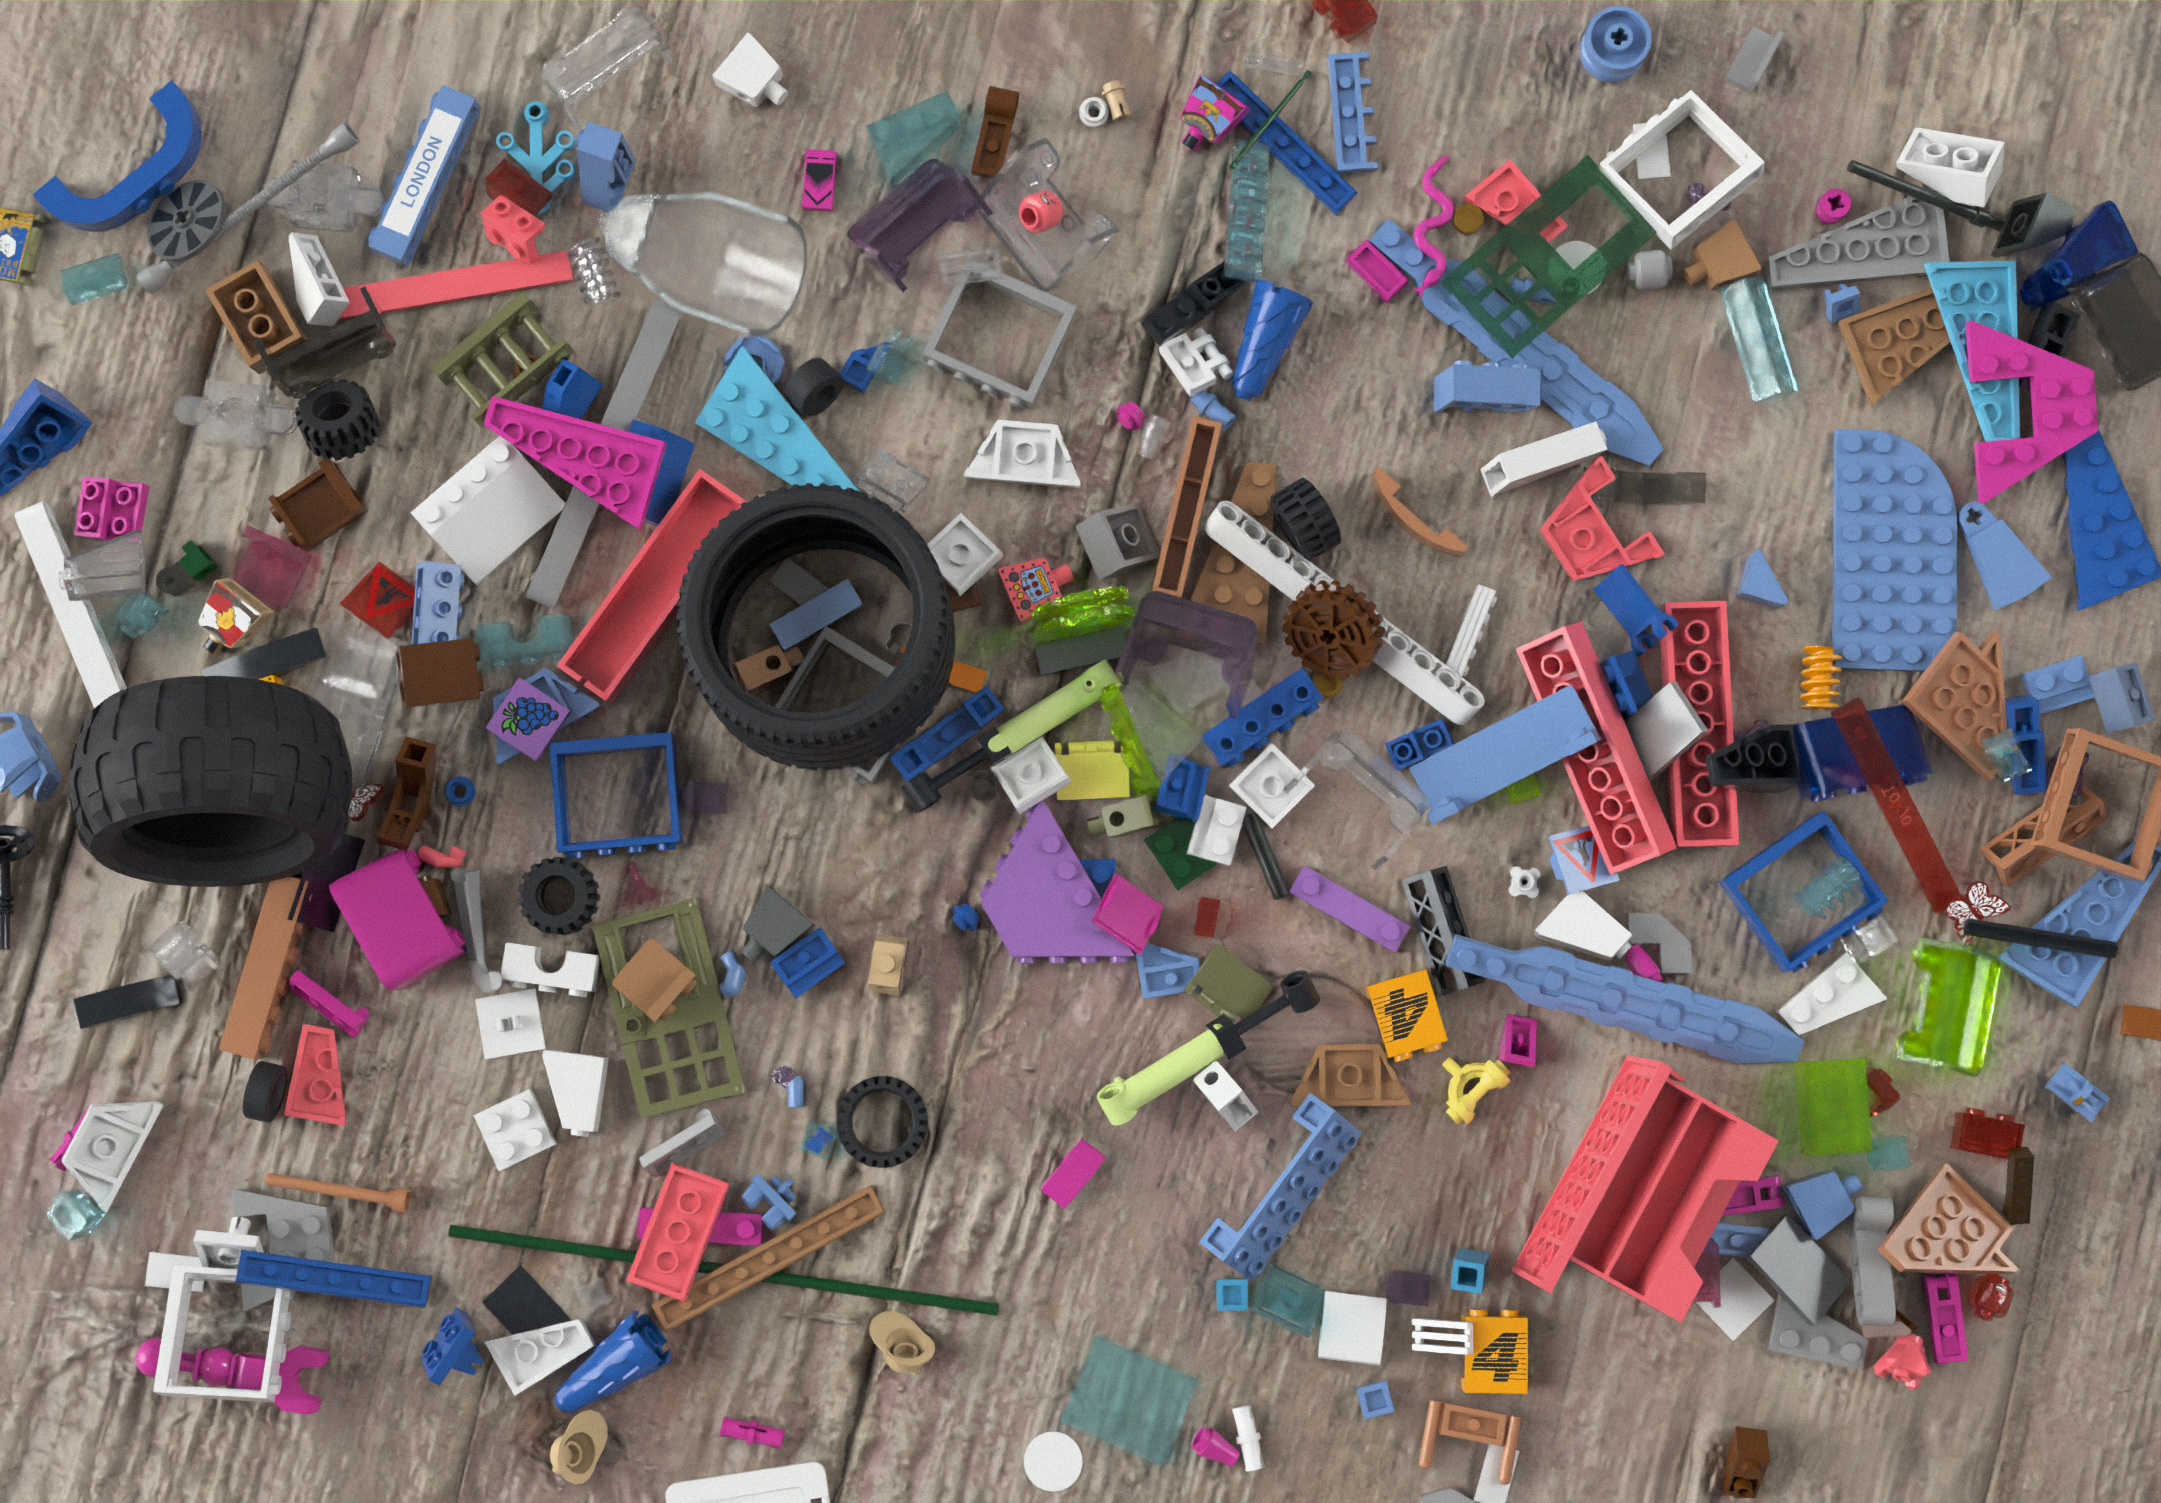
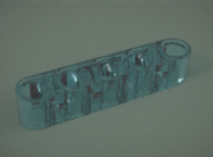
(1247, 212)

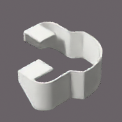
(894, 648)

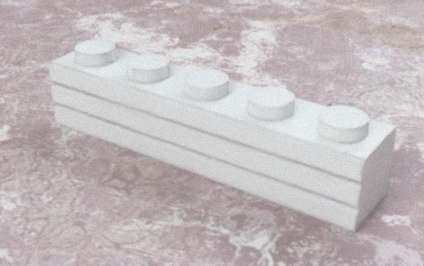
(1470, 629)

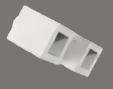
(523, 966)

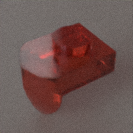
(1880, 1084)

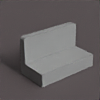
(1752, 59)

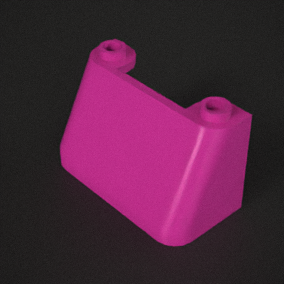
(396, 920)

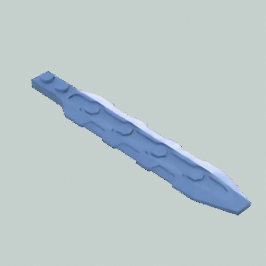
(1564, 380)
(1630, 1001)

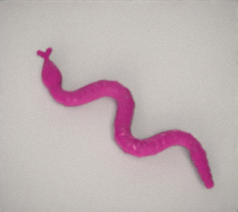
(1426, 247)

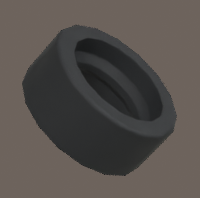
(264, 1091)

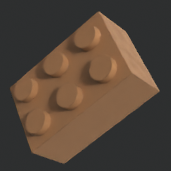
(255, 308)

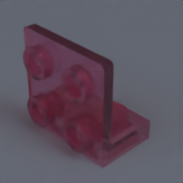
(271, 567)

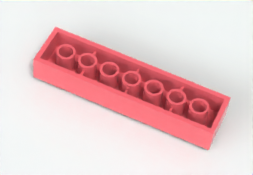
(1700, 664)
(1609, 772)

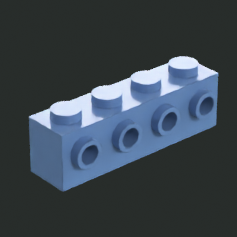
(437, 602)

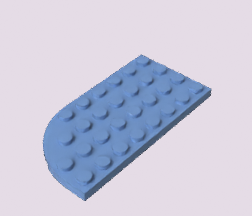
(1891, 554)

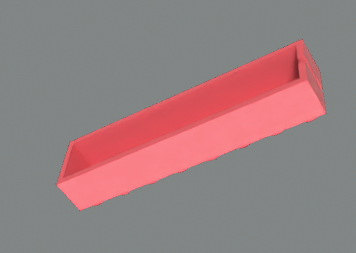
(647, 592)

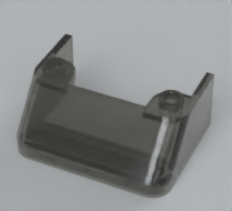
(330, 352)

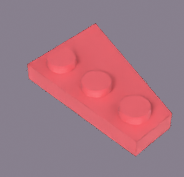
(1507, 195)
(316, 1078)

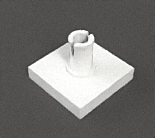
(224, 1249)

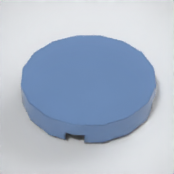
(766, 352)

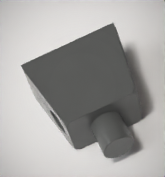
(773, 926)

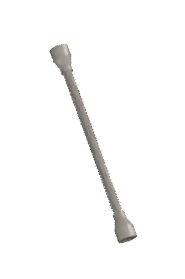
(339, 141)

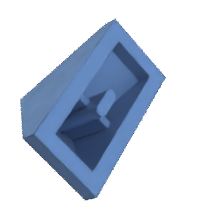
(1760, 584)

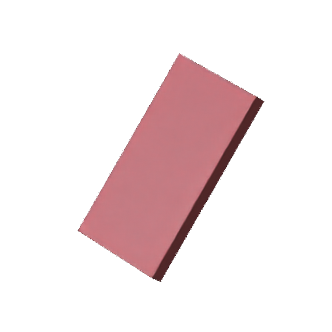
(678, 1232)

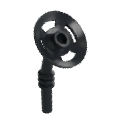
(6, 856)

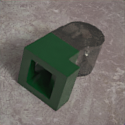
(187, 571)

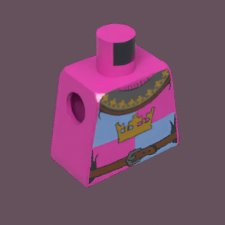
(1210, 113)

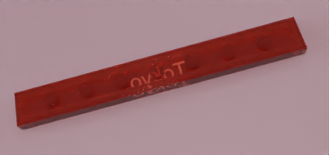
(1896, 803)

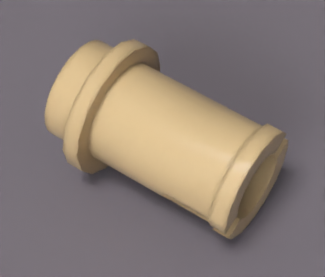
(1115, 97)

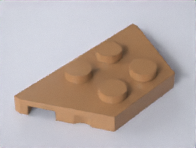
(1350, 1077)

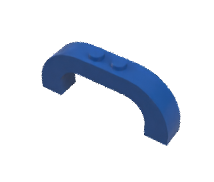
(143, 185)

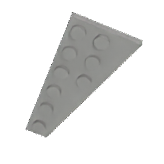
(1873, 247)

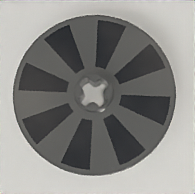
(186, 221)

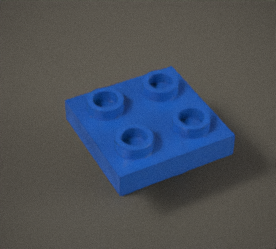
(451, 1348)

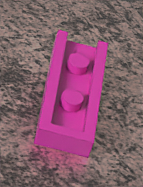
(328, 1005)

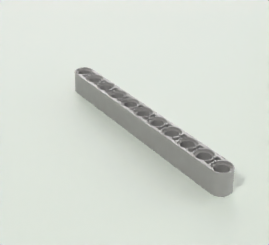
(619, 415)

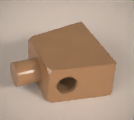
(1722, 259)

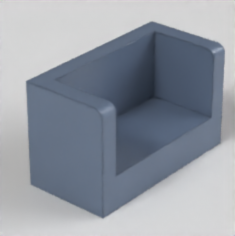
(2121, 697)

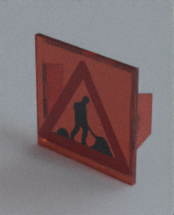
(382, 600)

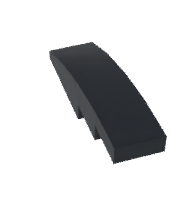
(272, 658)

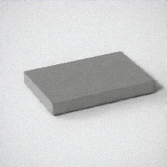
(1664, 729)

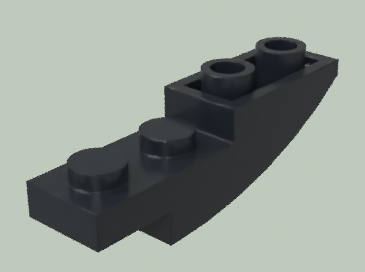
(1191, 305)

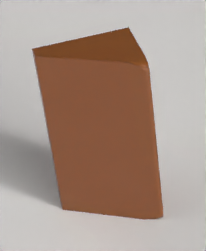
(2141, 1022)

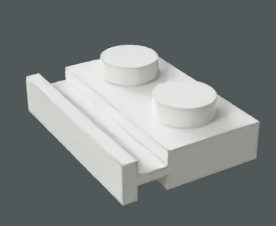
(1216, 830)

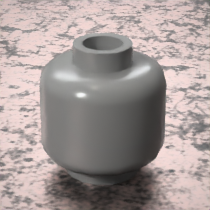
(1650, 269)

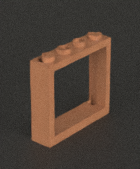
(2059, 796)

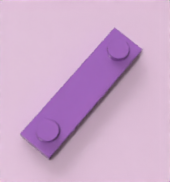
(1349, 909)

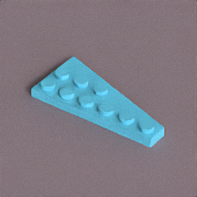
(1988, 296)
(764, 426)

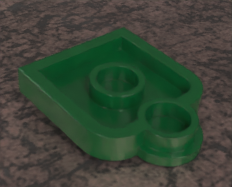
(1170, 849)

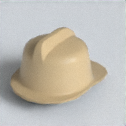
(901, 1341)
(580, 1447)

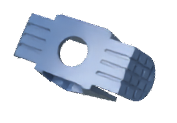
(23, 762)

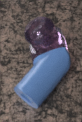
(792, 1082)

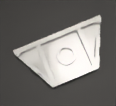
(1024, 456)
(108, 1146)

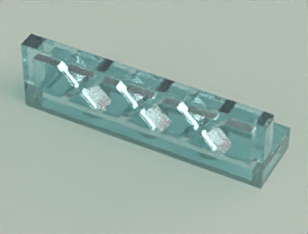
(1755, 339)

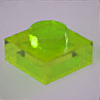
(1523, 789)

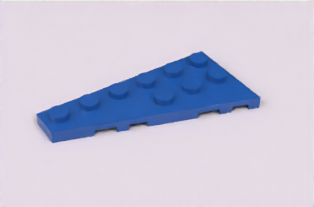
(2104, 527)

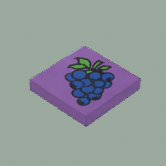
(528, 719)

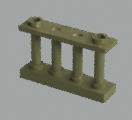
(497, 331)

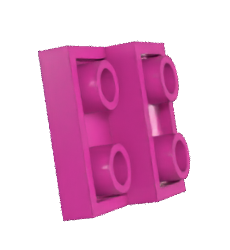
(110, 508)

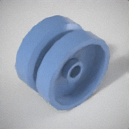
(1615, 44)

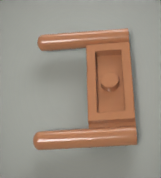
(1472, 1425)

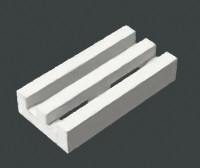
(1420, 1335)

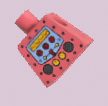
(1032, 584)

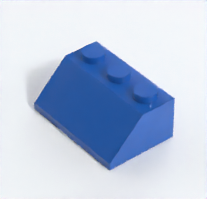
(671, 472)

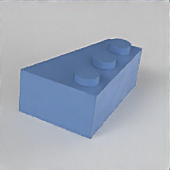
(1487, 387)

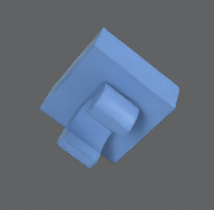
(1842, 303)

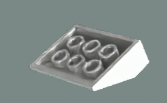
(489, 509)

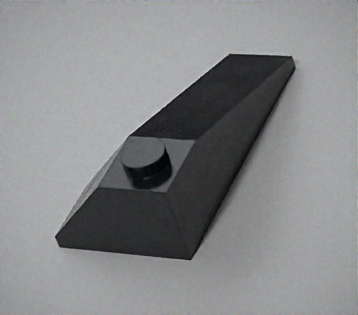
(1759, 762)

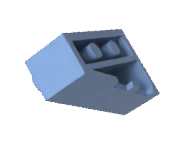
(603, 166)

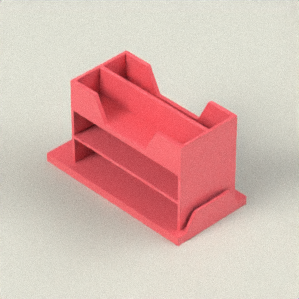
(1645, 1189)

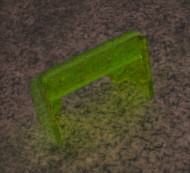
(1952, 1009)

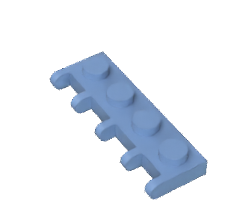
(1349, 112)

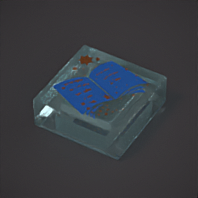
(818, 1140)

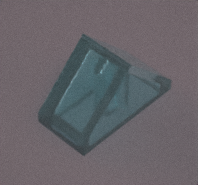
(2006, 755)

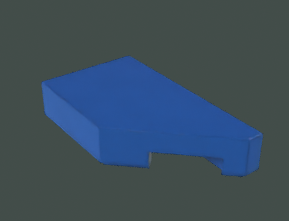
(854, 370)

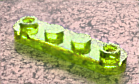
(1125, 731)

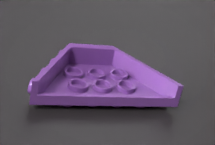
(1045, 898)

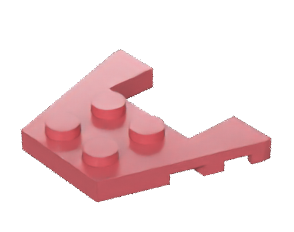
(1583, 537)

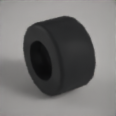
(813, 387)

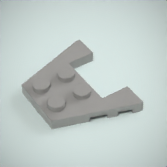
(293, 1231)

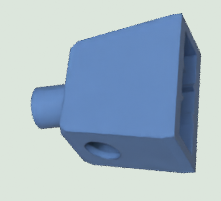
(1821, 1200)

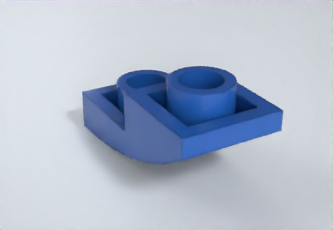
(1419, 744)

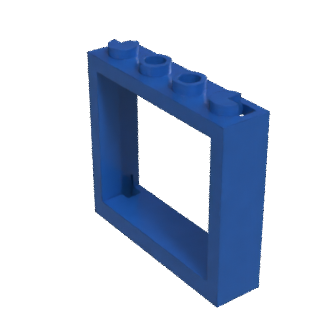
(560, 750)
(1843, 927)

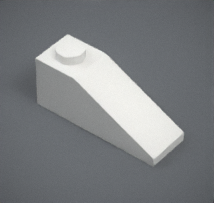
(315, 281)

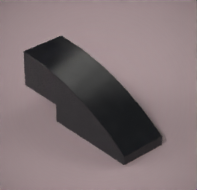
(2051, 333)
(126, 1001)

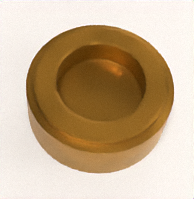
(1467, 219)
(1326, 686)

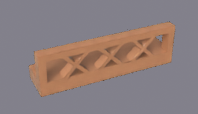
(2024, 857)

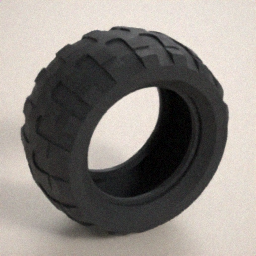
(210, 782)

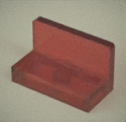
(517, 187)

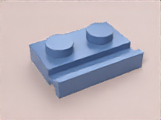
(2059, 684)

